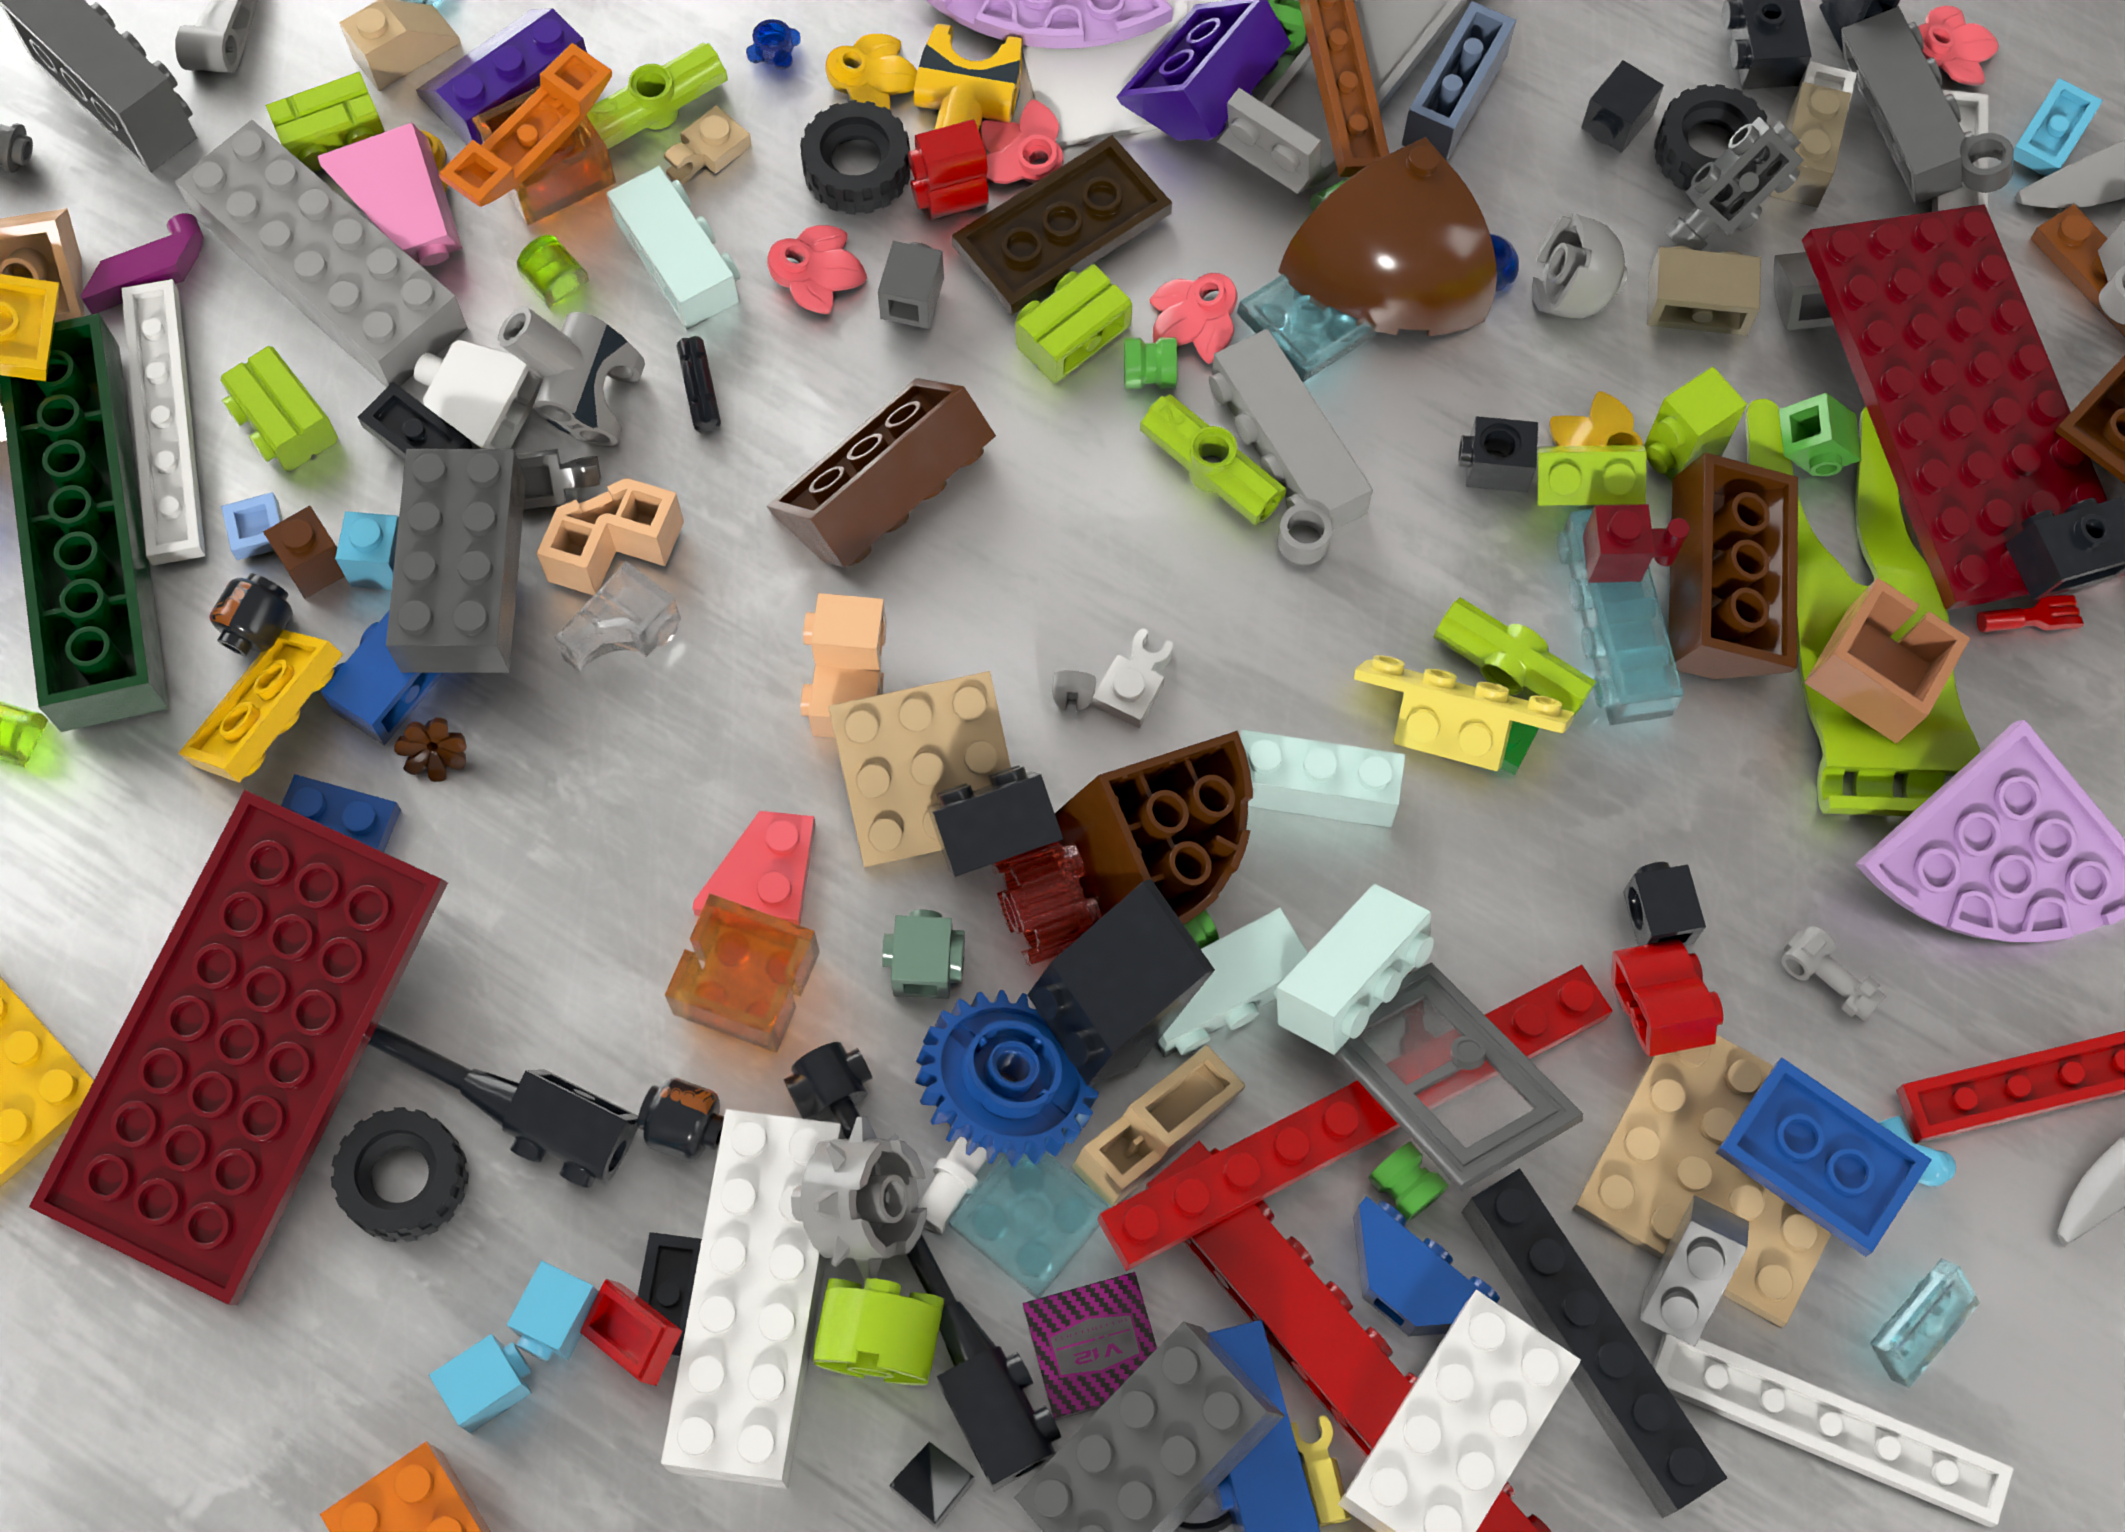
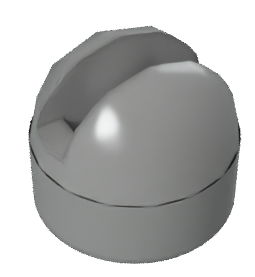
(1073, 686)

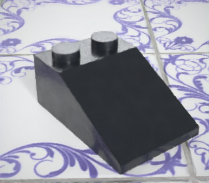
(1121, 985)

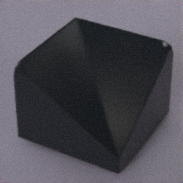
(932, 1484)

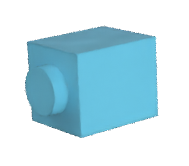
(368, 549)
(552, 1312)
(482, 1382)

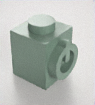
(924, 955)

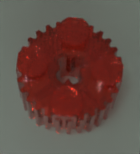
(1046, 899)

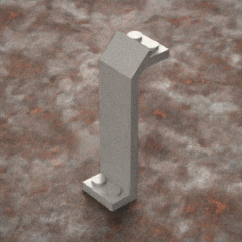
(1289, 129)

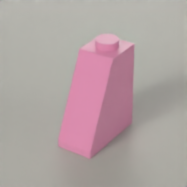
(399, 191)

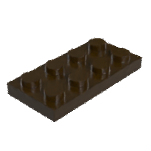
(1061, 224)

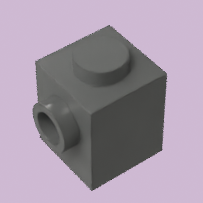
(911, 284)

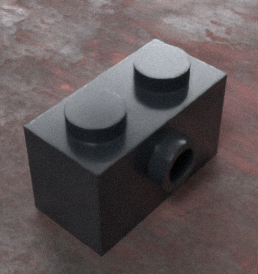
(1767, 42)
(2070, 547)

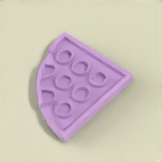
(1059, 22)
(2006, 850)

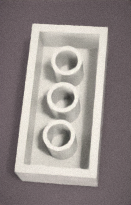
(1461, 1425)

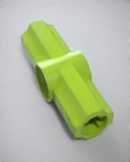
(657, 94)
(1233, 479)
(1512, 656)

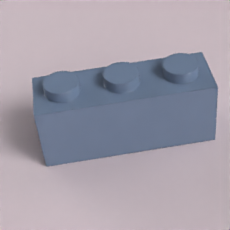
(1460, 79)

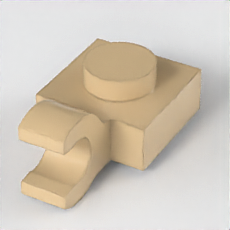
(708, 142)

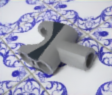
(573, 370)

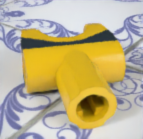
(965, 87)

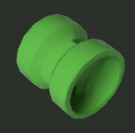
(1150, 363)
(1407, 1183)

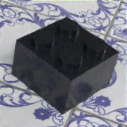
(994, 820)

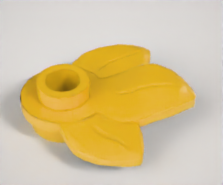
(874, 71)
(1607, 424)

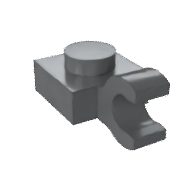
(549, 478)

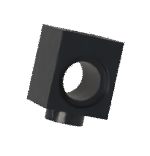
(1511, 437)
(1664, 904)

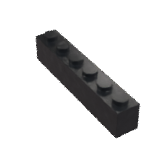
(1613, 1369)

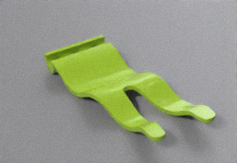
(1824, 592)

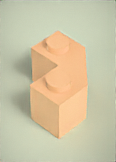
(626, 520)
(847, 655)

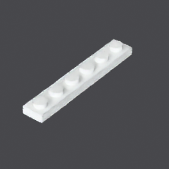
(163, 423)
(1835, 1428)

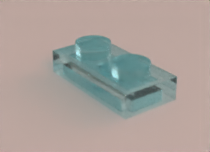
(1924, 1323)

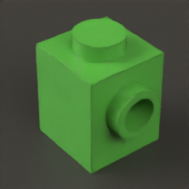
(1820, 435)

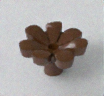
(431, 748)

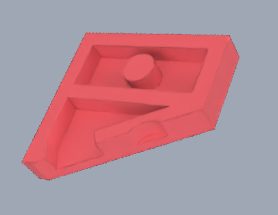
(766, 867)

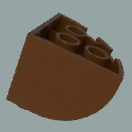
(1398, 247)
(1166, 822)

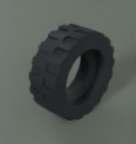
(1699, 106)
(849, 123)
(363, 1149)

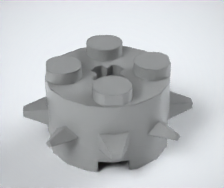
(861, 1198)

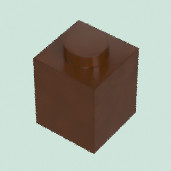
(305, 551)

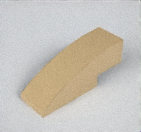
(1157, 1126)

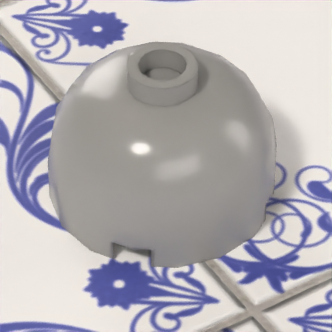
(1580, 268)

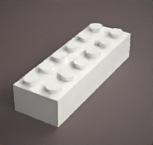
(749, 1309)

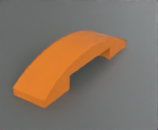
(532, 132)

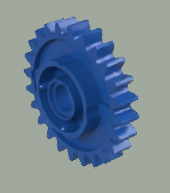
(1001, 1115)

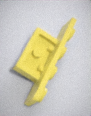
(1456, 717)

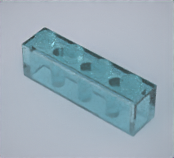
(1622, 636)

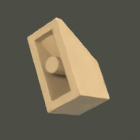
(396, 38)

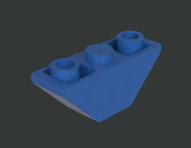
(1407, 1277)

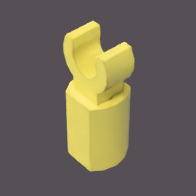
(1322, 1475)

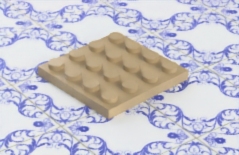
(1668, 1154)

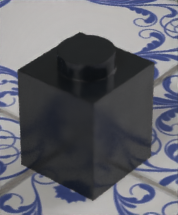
(1622, 106)

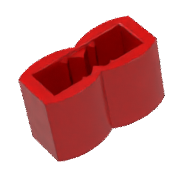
(949, 170)
(1666, 997)

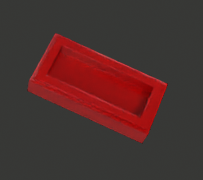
(631, 1332)

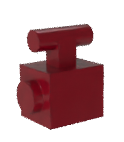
(1622, 543)

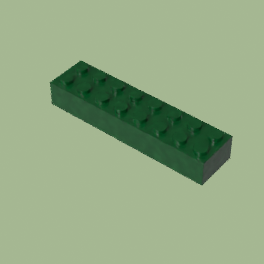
(83, 534)

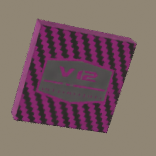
(1089, 1342)

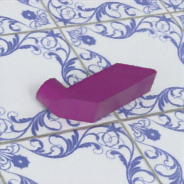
(153, 262)

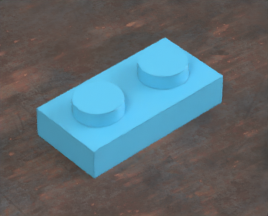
(2056, 128)

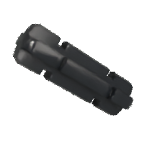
(698, 384)

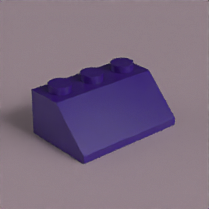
(1203, 65)
(498, 70)

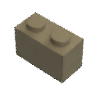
(1819, 124)
(1704, 290)

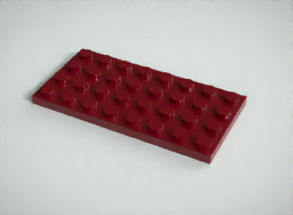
(1953, 388)
(239, 1047)

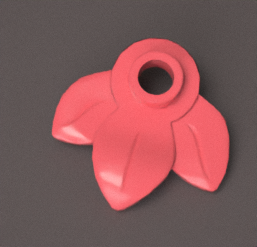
(1957, 45)
(1016, 146)
(821, 266)
(1194, 319)

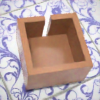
(1882, 679)

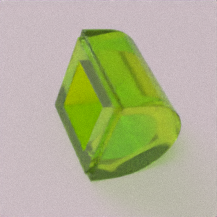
(550, 269)
(19, 733)

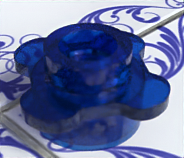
(772, 33)

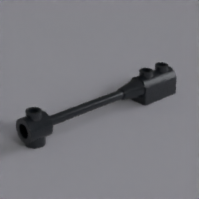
(539, 1111)
(984, 1383)

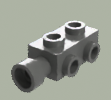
(1748, 181)

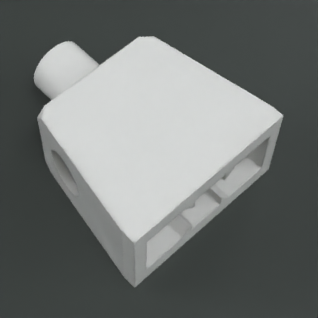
(479, 392)

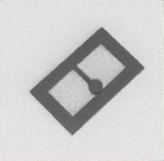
(1455, 1080)

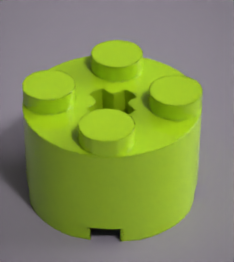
(877, 1331)

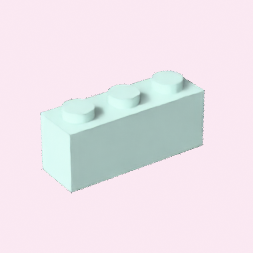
(675, 246)
(1323, 778)
(1354, 969)
(1245, 977)

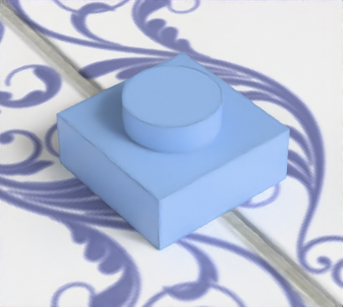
(247, 521)

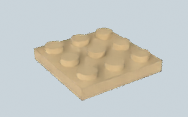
(907, 749)

